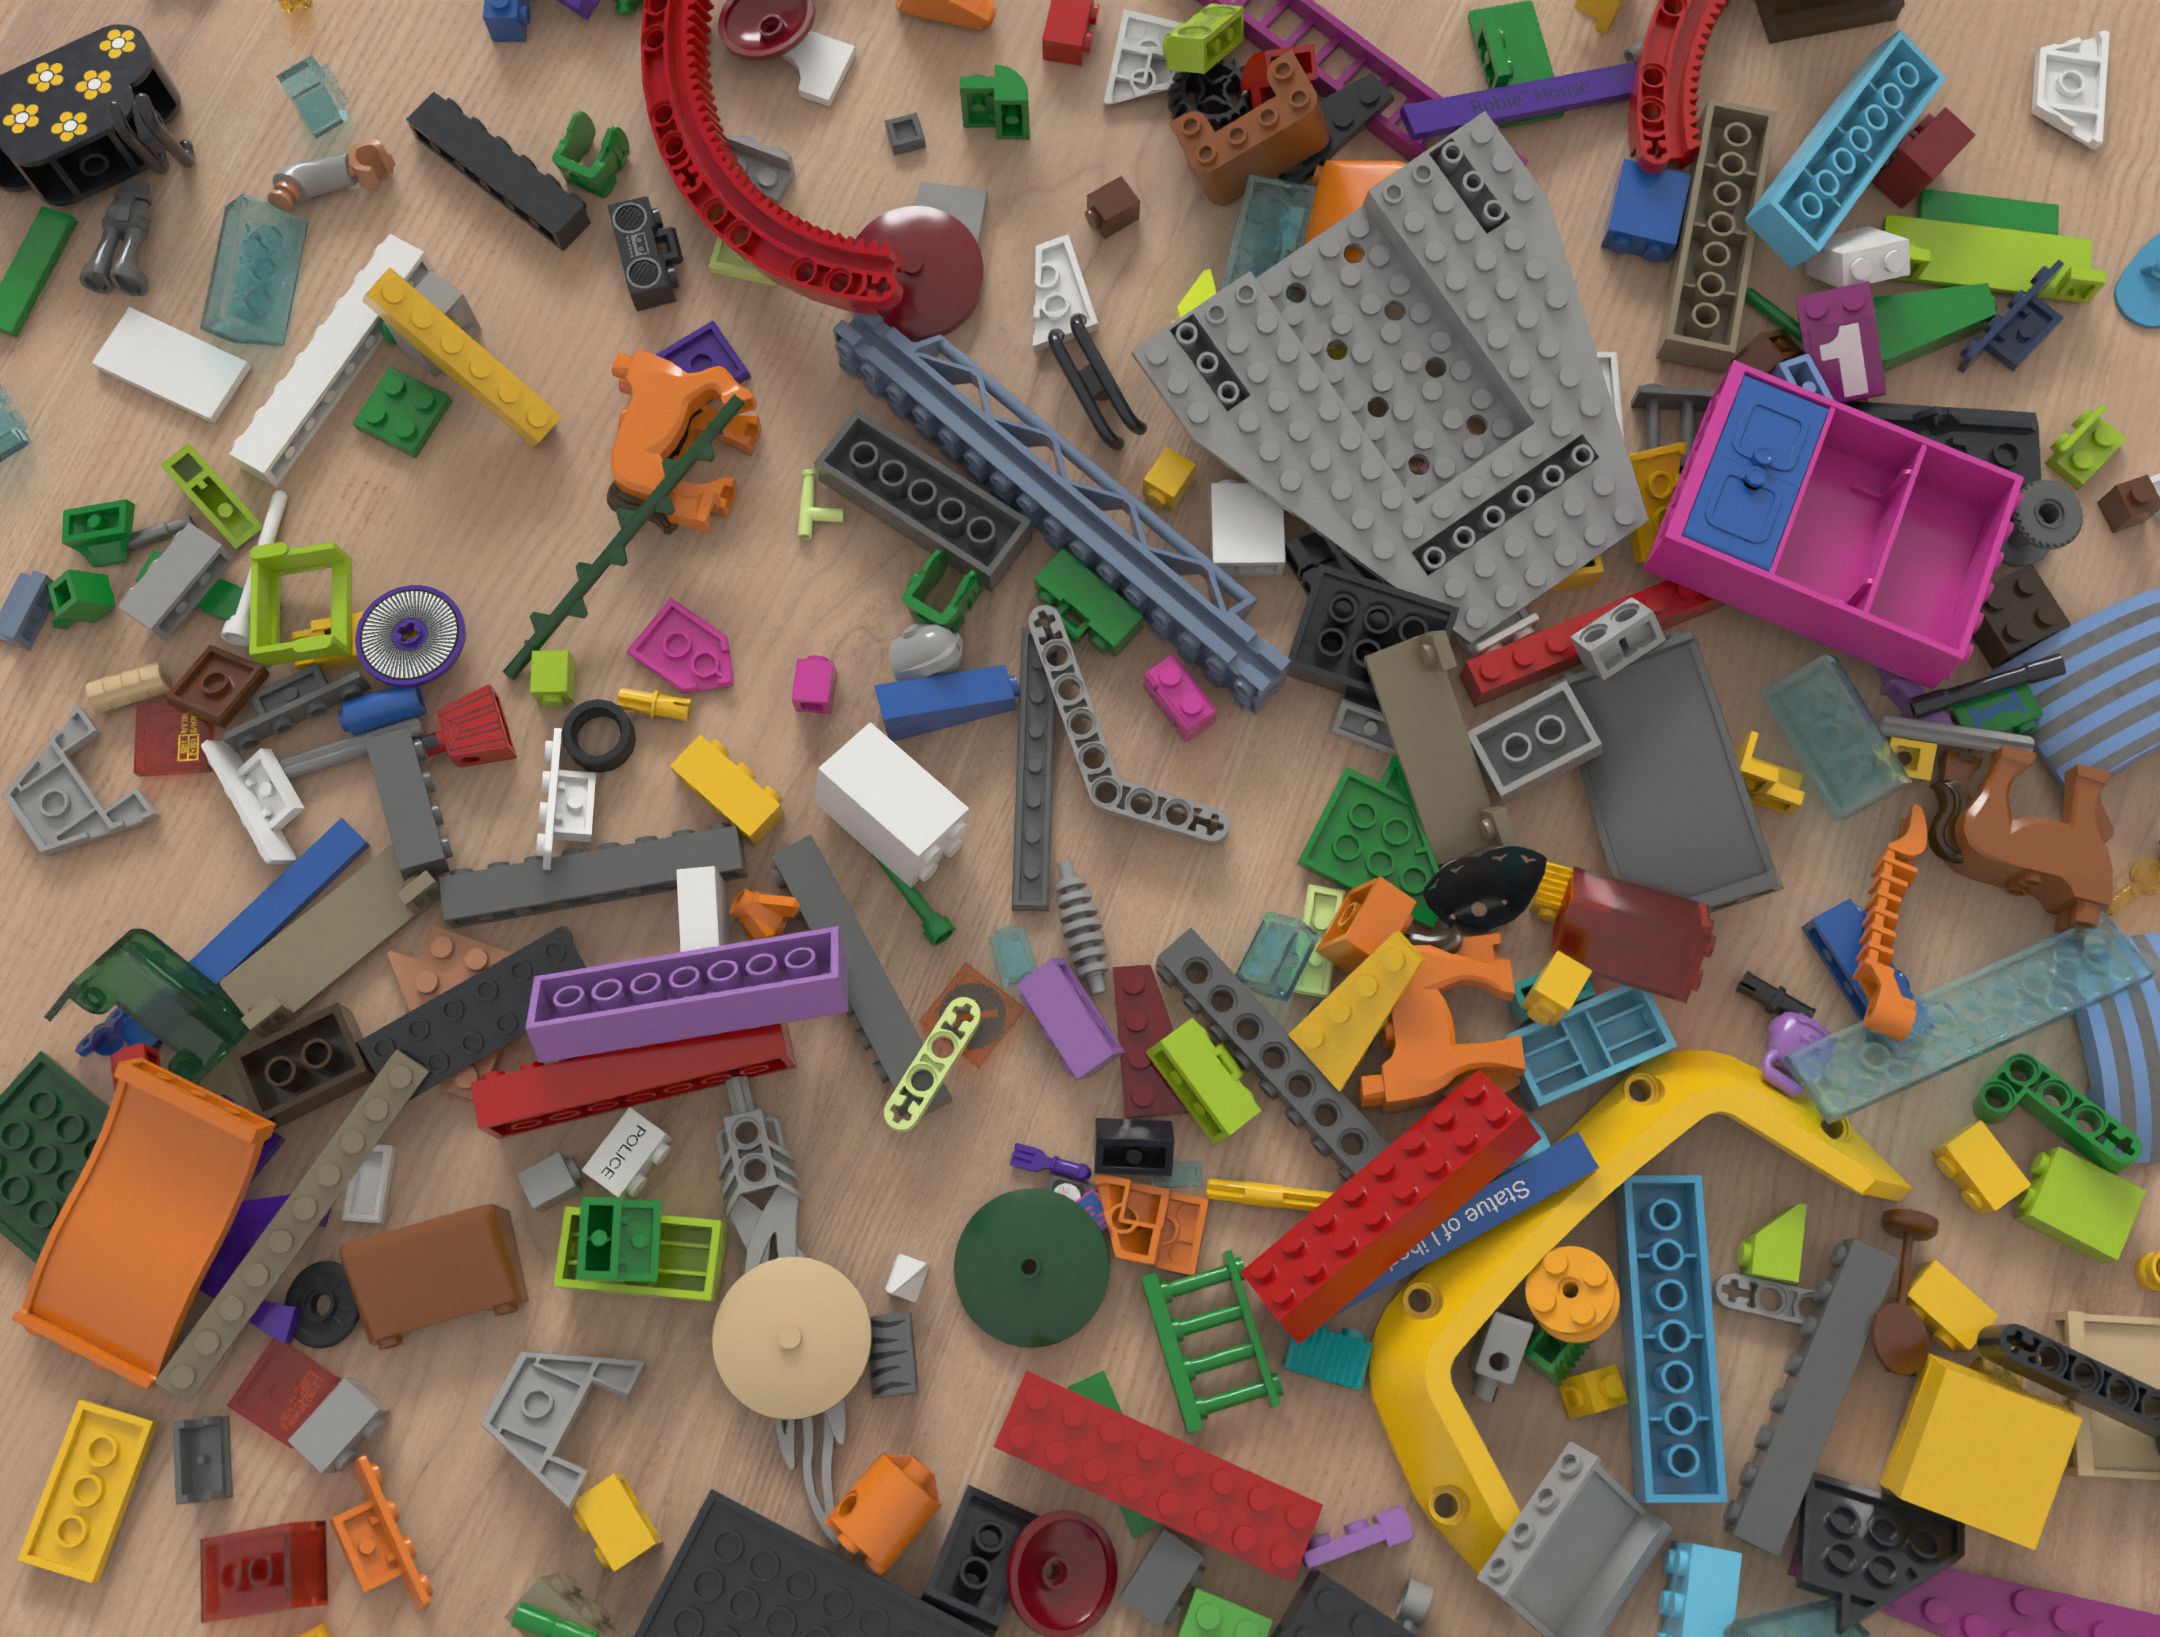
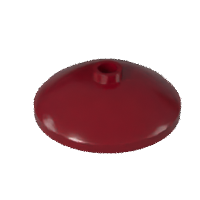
(765, 27)
(1080, 1578)

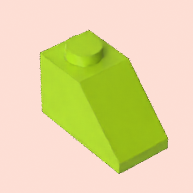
(1775, 1248)

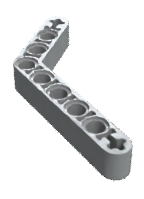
(1094, 742)

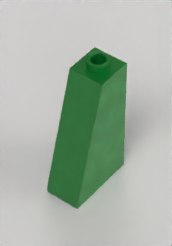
(1929, 320)

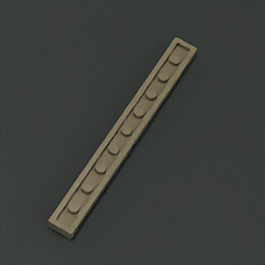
(291, 1227)

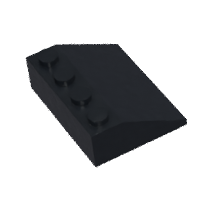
(1352, 619)

